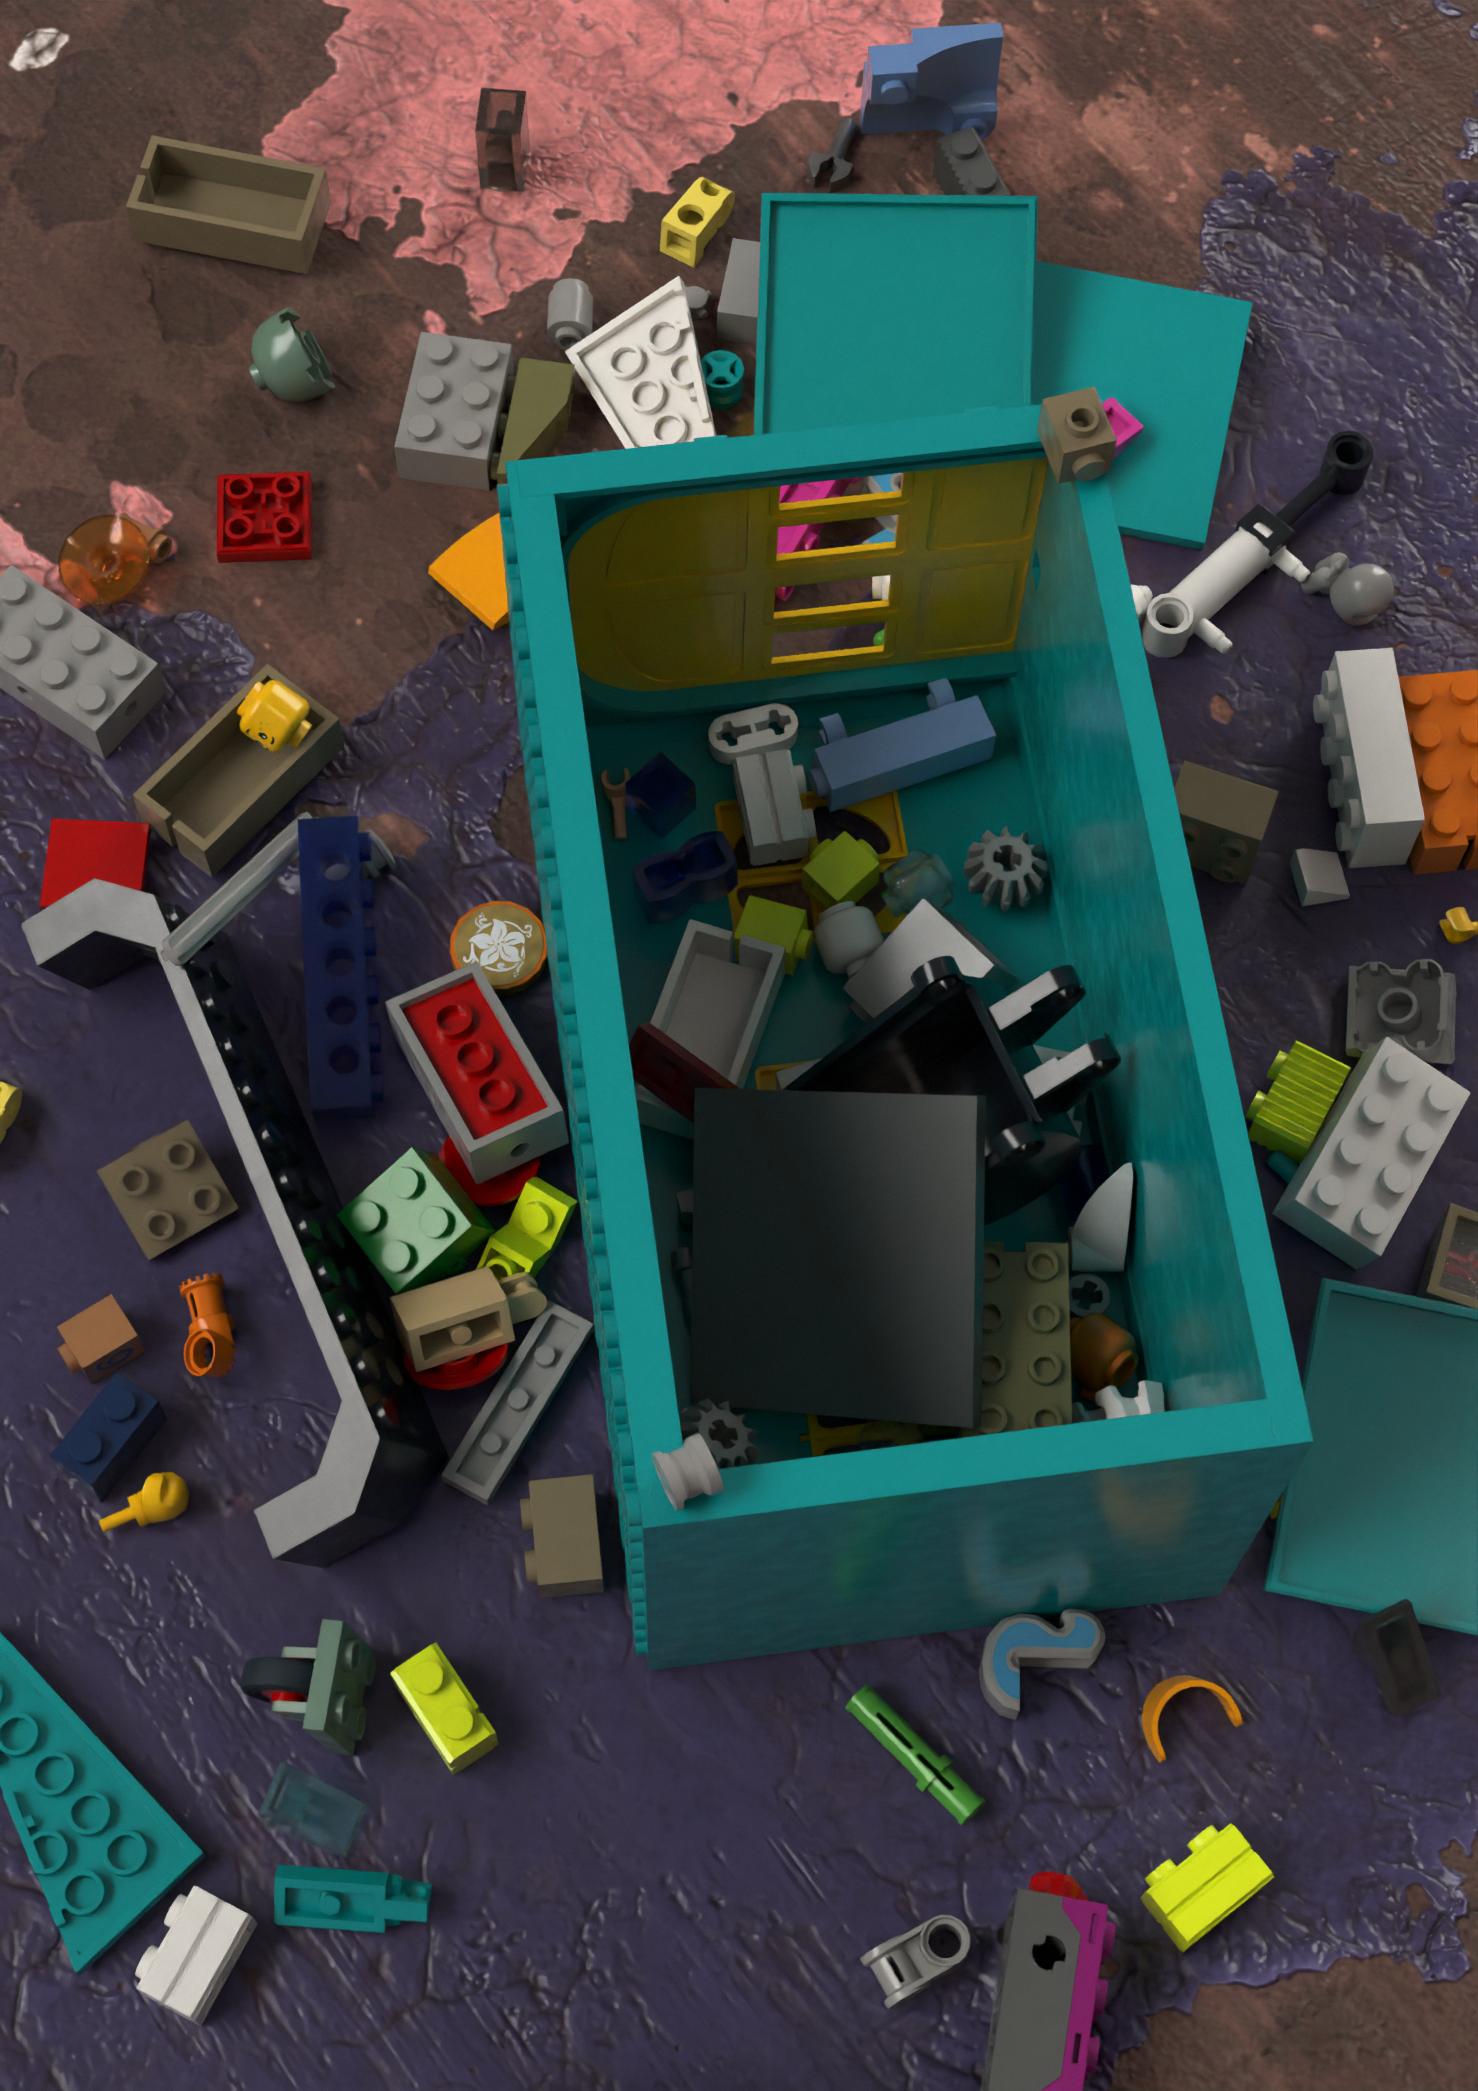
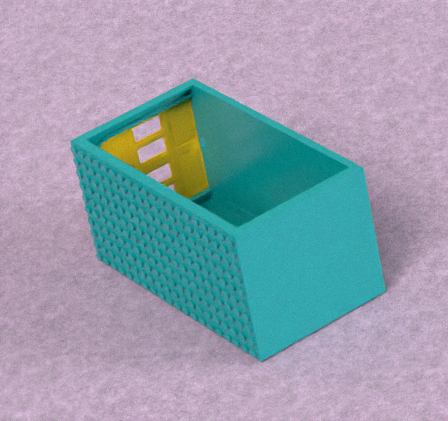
(633, 628)

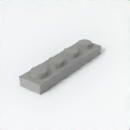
(517, 1403)

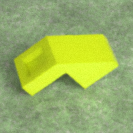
(531, 1231)

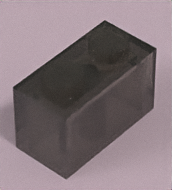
(502, 139)

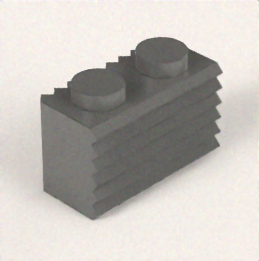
(965, 166)

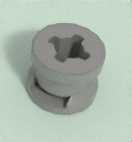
(687, 1471)

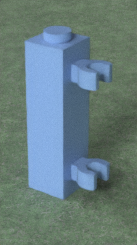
(900, 752)

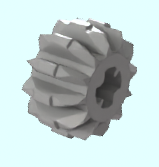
(1023, 863)
(722, 1432)

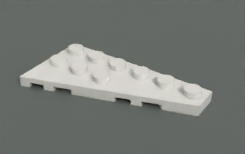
(648, 371)

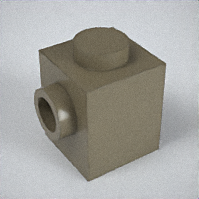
(1076, 435)

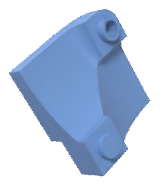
(934, 82)

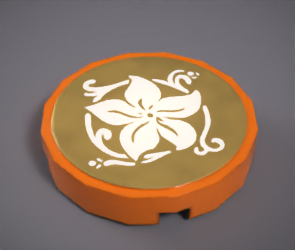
(504, 942)

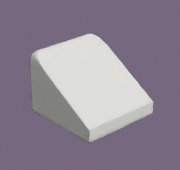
(1318, 876)

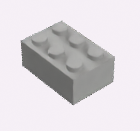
(453, 410)

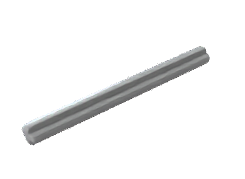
(233, 896)

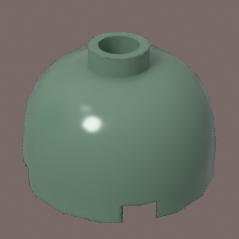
(288, 359)

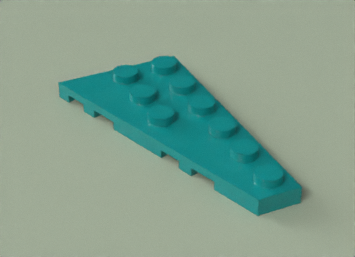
(82, 1817)

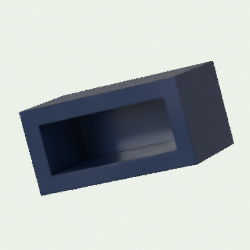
(108, 1437)

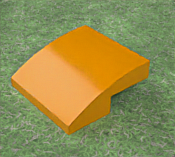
(476, 572)

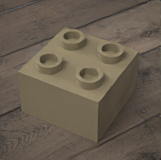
(1222, 820)

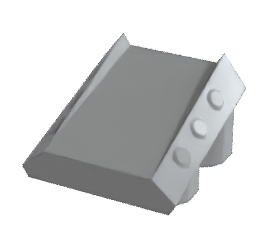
(1405, 1005)

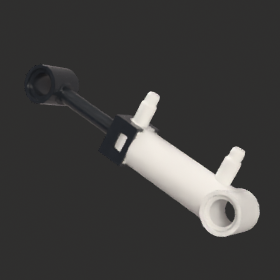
(1255, 547)

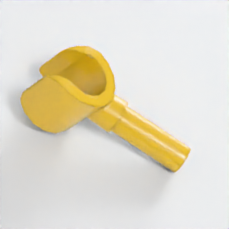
(1458, 926)

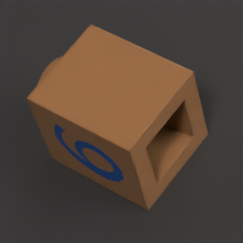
(99, 1340)

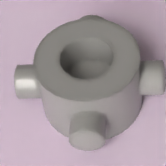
(698, 301)

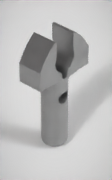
(834, 158)

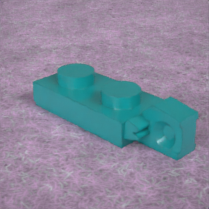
(347, 1899)

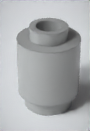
(569, 313)

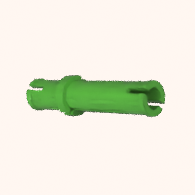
(961, 1801)

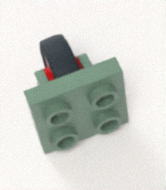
(318, 1685)

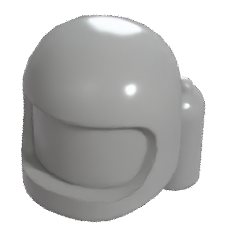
(1355, 591)

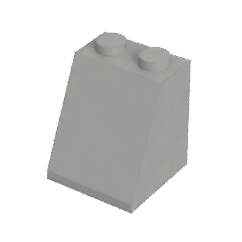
(919, 938)

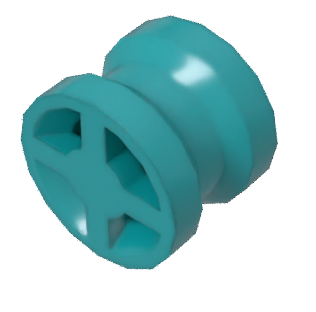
(722, 367)

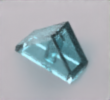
(311, 1810)

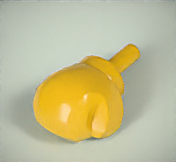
(161, 1500)

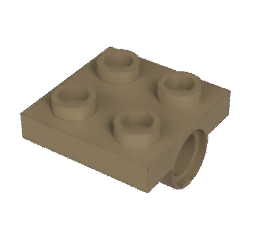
(167, 1189)

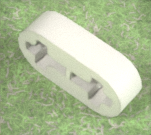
(752, 732)

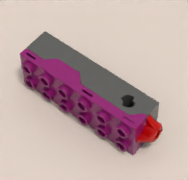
(1042, 2015)

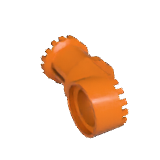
(208, 1325)

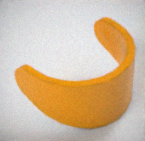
(1163, 1692)

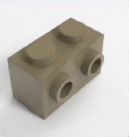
(564, 1536)

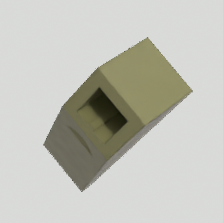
(538, 412)

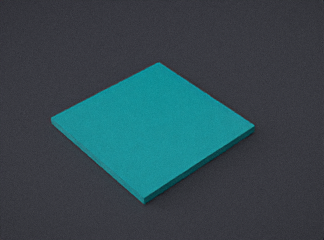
(892, 307)
(1169, 363)
(1393, 1465)

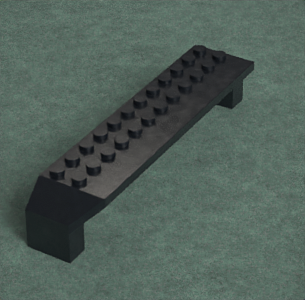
(383, 1435)

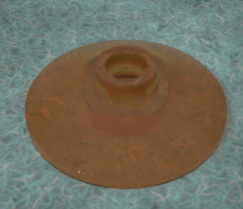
(95, 545)

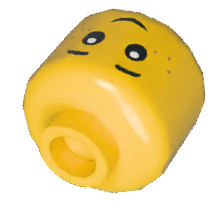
(274, 716)

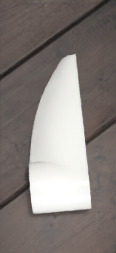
(1102, 1227)

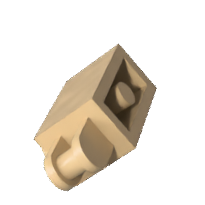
(463, 1315)

